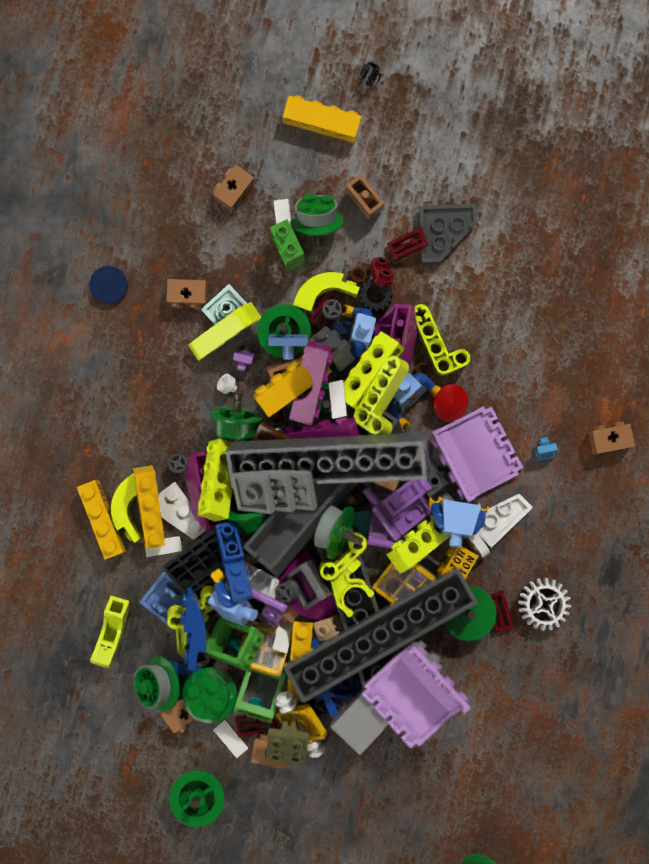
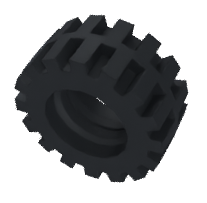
(374, 307)

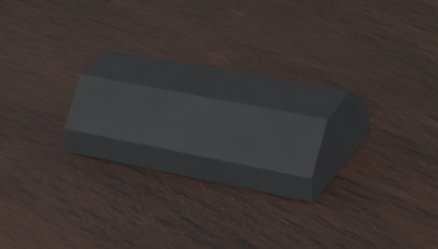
(197, 562)

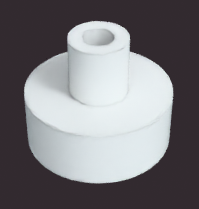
(226, 384)

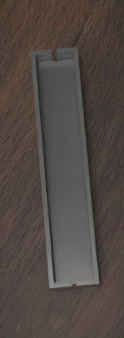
(288, 532)

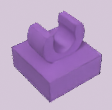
(243, 357)

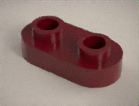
(381, 272)

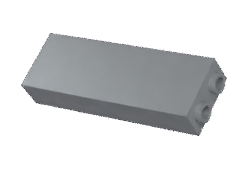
(359, 722)

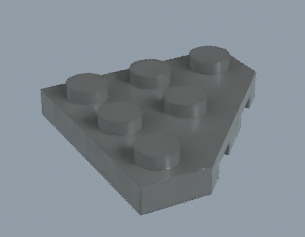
(445, 228)

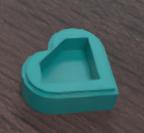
(362, 521)

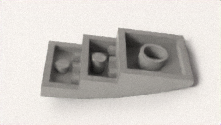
(274, 491)

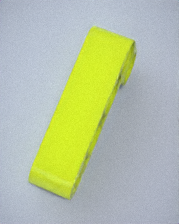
(224, 330)
(428, 341)
(398, 369)

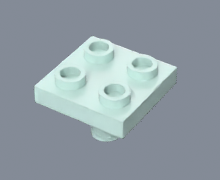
(223, 304)

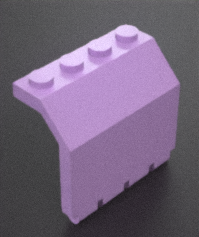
(476, 453)
(414, 695)

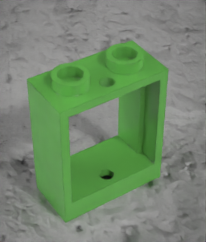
(287, 245)
(220, 636)
(256, 711)

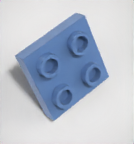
(162, 596)

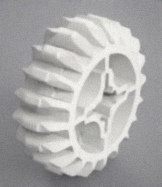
(559, 595)

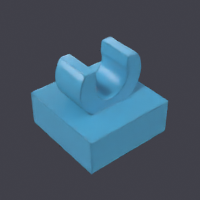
(546, 450)

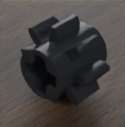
(369, 73)
(321, 708)

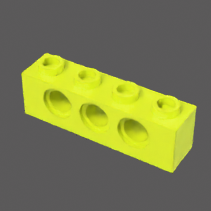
(369, 359)
(216, 483)
(400, 553)

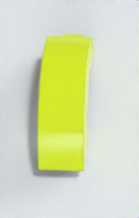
(321, 284)
(121, 507)
(112, 631)

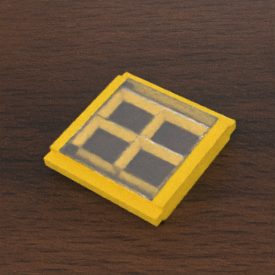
(395, 585)
(267, 659)

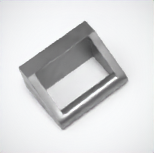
(315, 581)

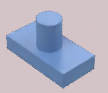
(288, 342)

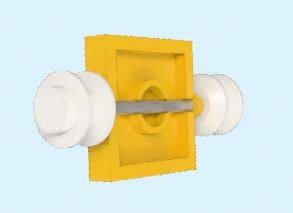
(305, 722)

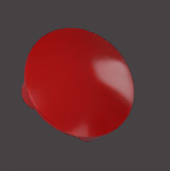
(450, 403)

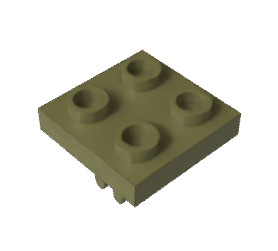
(287, 744)

